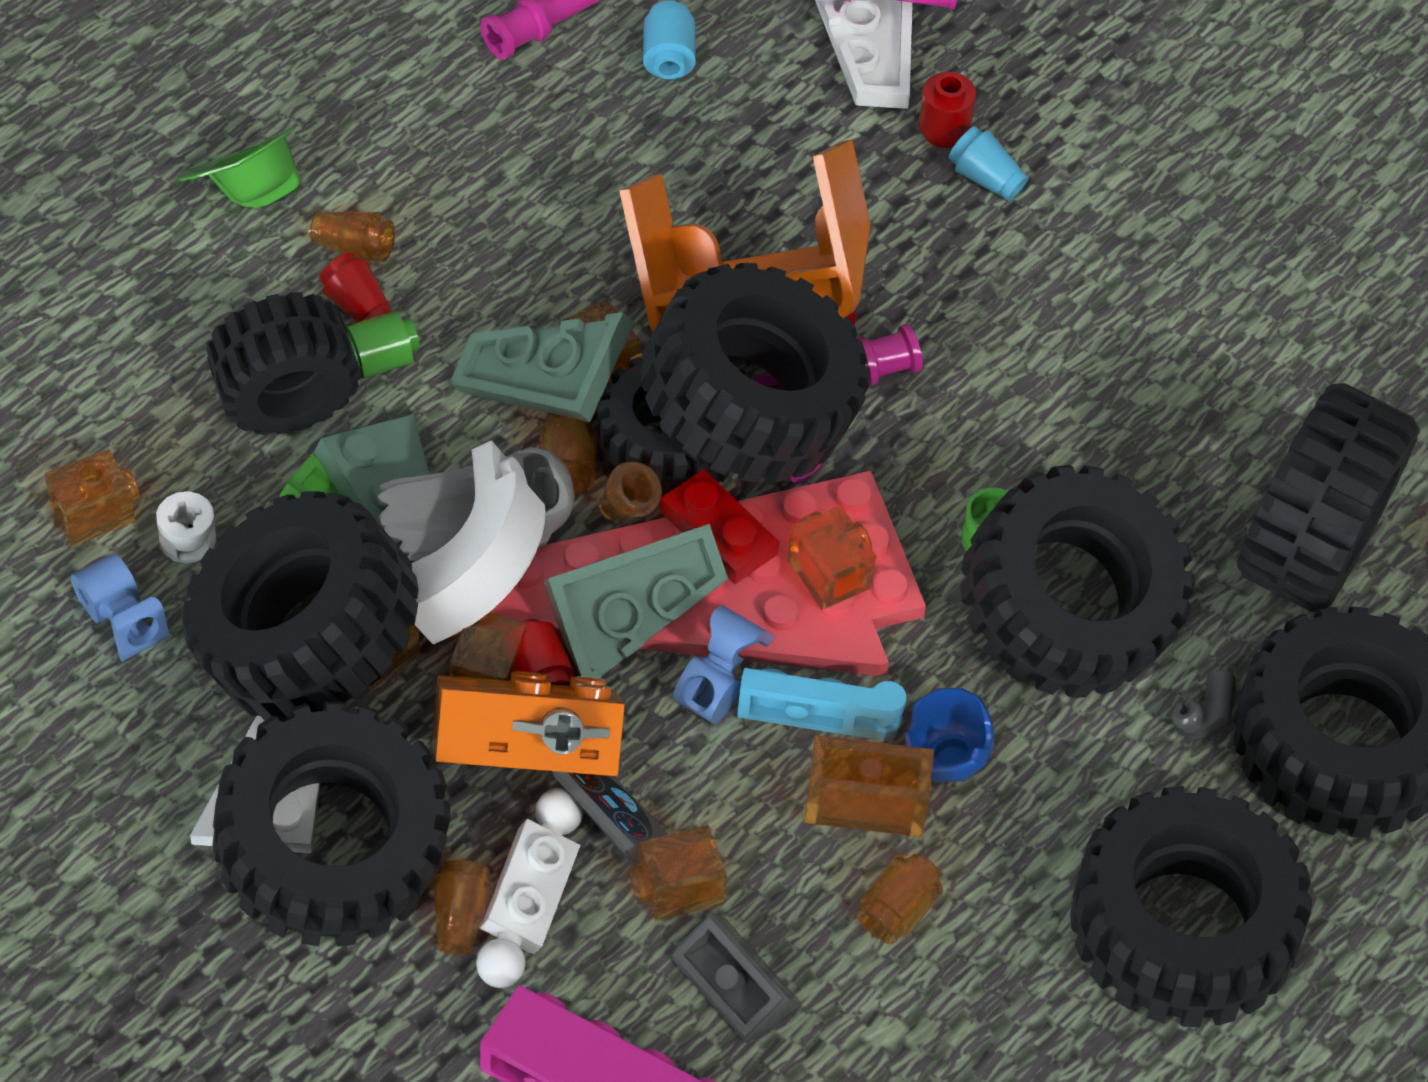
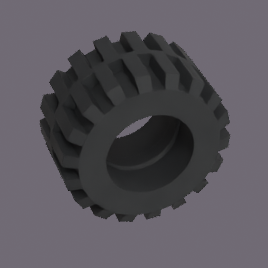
(283, 363)
(624, 438)

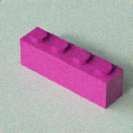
(547, 1043)

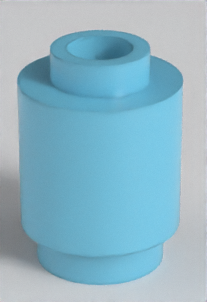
(669, 40)

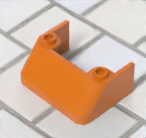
(673, 254)

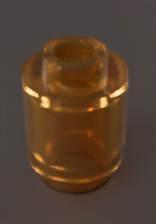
(573, 444)
(900, 897)

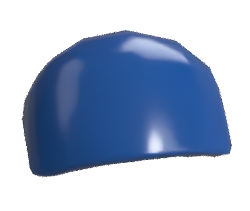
(956, 728)

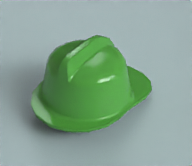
(254, 174)

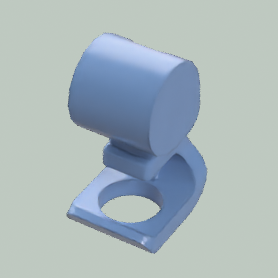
(111, 592)
(709, 682)

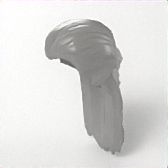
(433, 508)

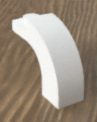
(488, 552)

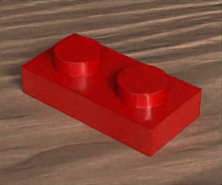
(738, 535)

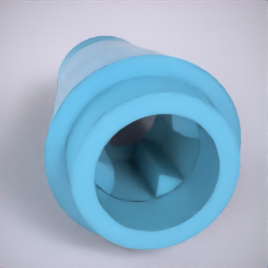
(987, 163)

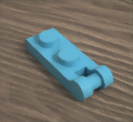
(822, 704)

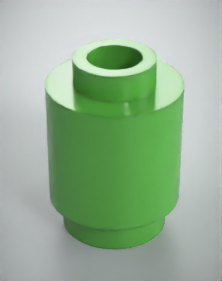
(383, 343)

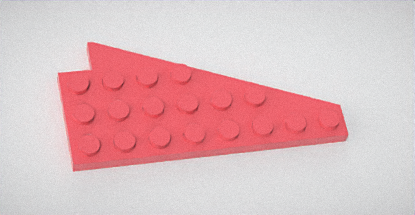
(771, 596)

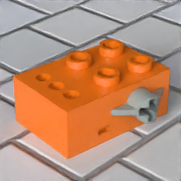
(528, 723)

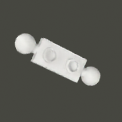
(529, 888)

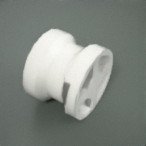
(175, 536)

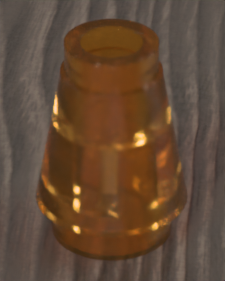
(355, 232)
(630, 492)
(460, 904)

